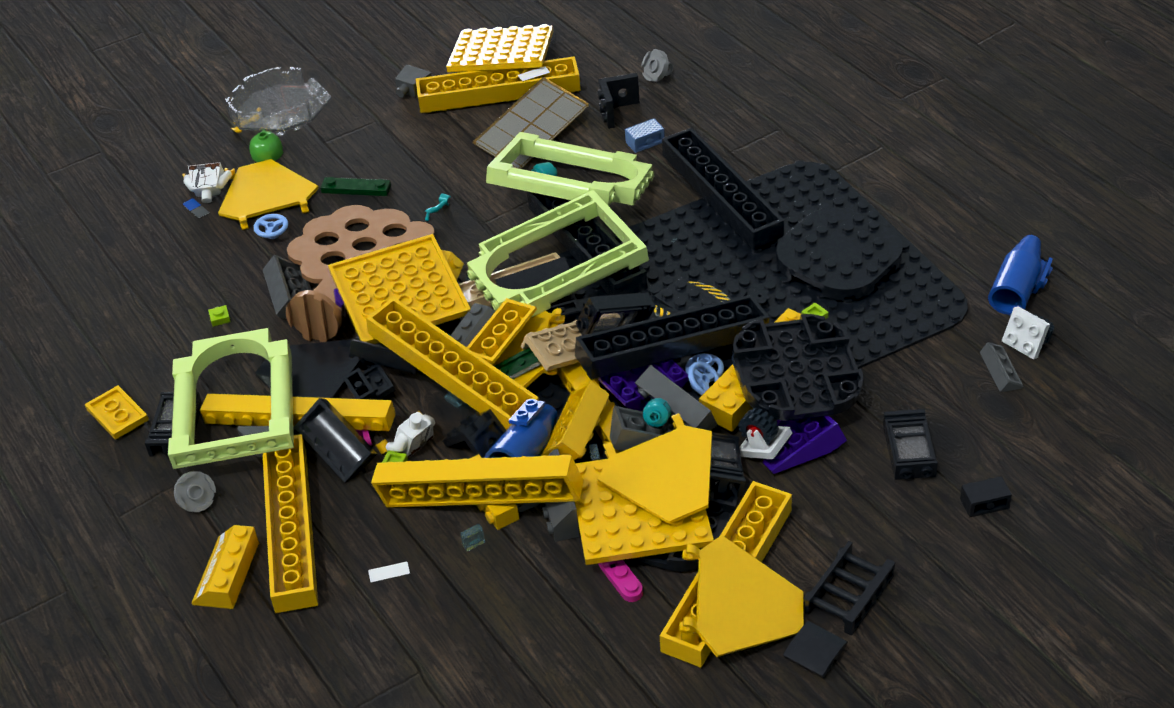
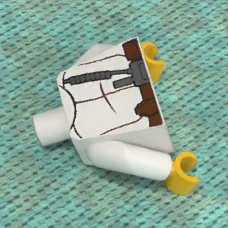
(207, 180)
(410, 435)

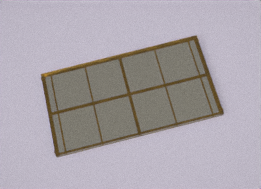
(540, 111)

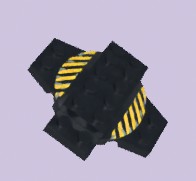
(679, 295)

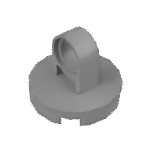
(656, 65)
(194, 491)

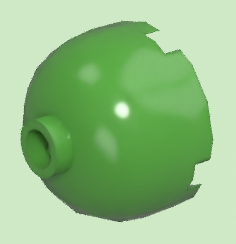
(265, 147)

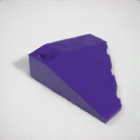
(808, 441)

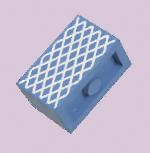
(644, 135)

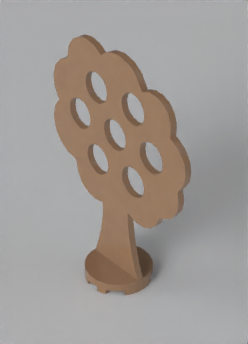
(315, 311)

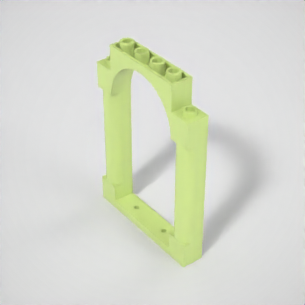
(503, 173)
(588, 206)
(186, 373)

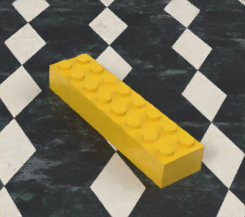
(725, 395)

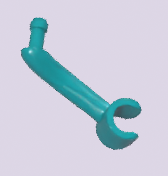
(443, 200)

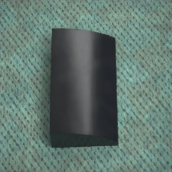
(534, 275)
(335, 440)

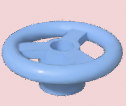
(271, 228)
(707, 358)
(701, 381)

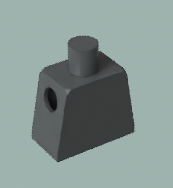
(407, 80)

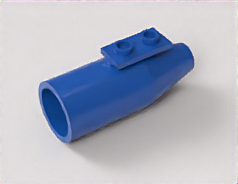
(1018, 276)
(528, 433)

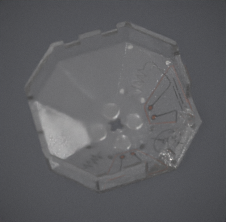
(276, 101)

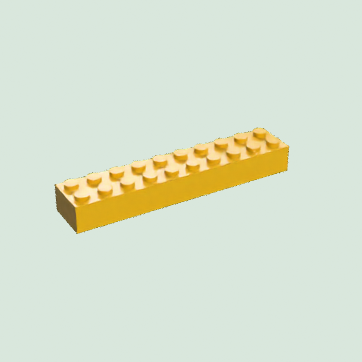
(490, 86)
(447, 361)
(478, 481)
(289, 529)
(753, 530)

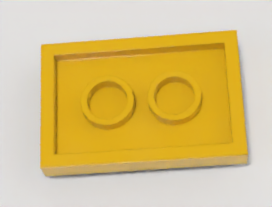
(116, 412)

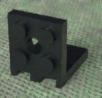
(611, 97)
(476, 432)

